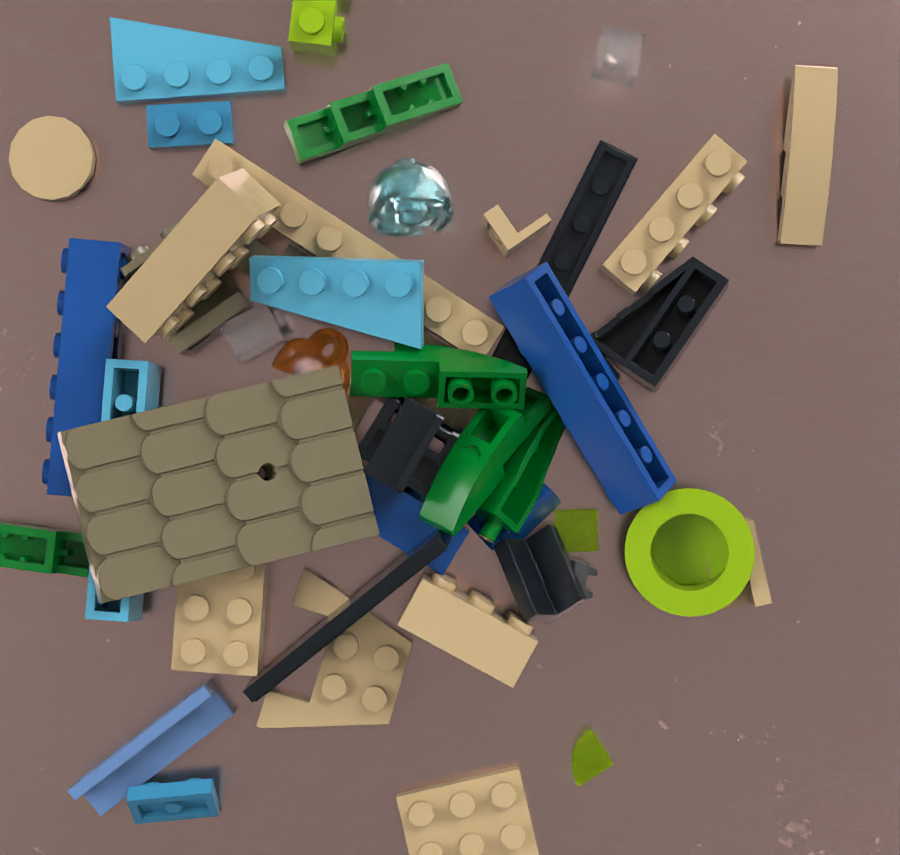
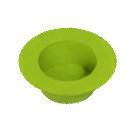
(668, 555)

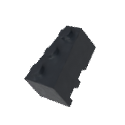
(662, 323)

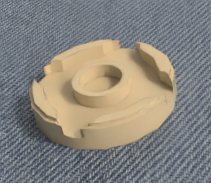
(52, 158)

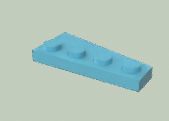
(181, 64)
(354, 293)

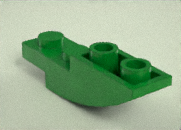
(440, 372)
(477, 461)

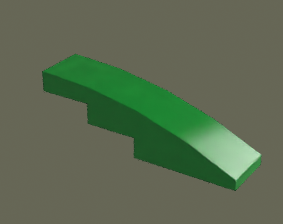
(373, 113)
(43, 549)

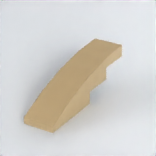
(808, 155)

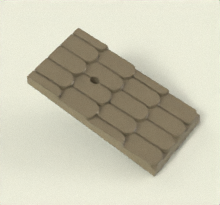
(181, 490)

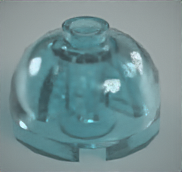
(408, 198)

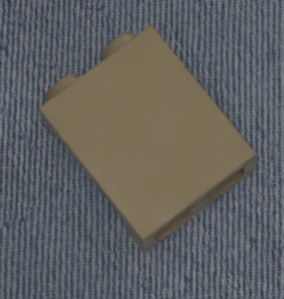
(223, 305)

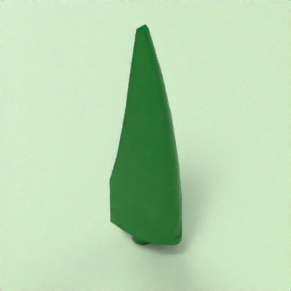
(525, 475)

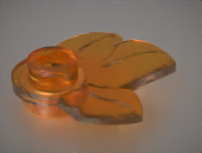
(306, 354)

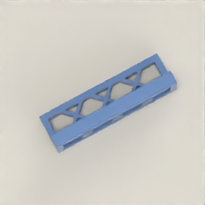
(154, 747)

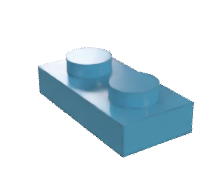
(189, 125)
(173, 800)

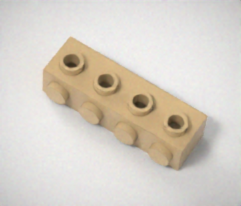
(672, 215)

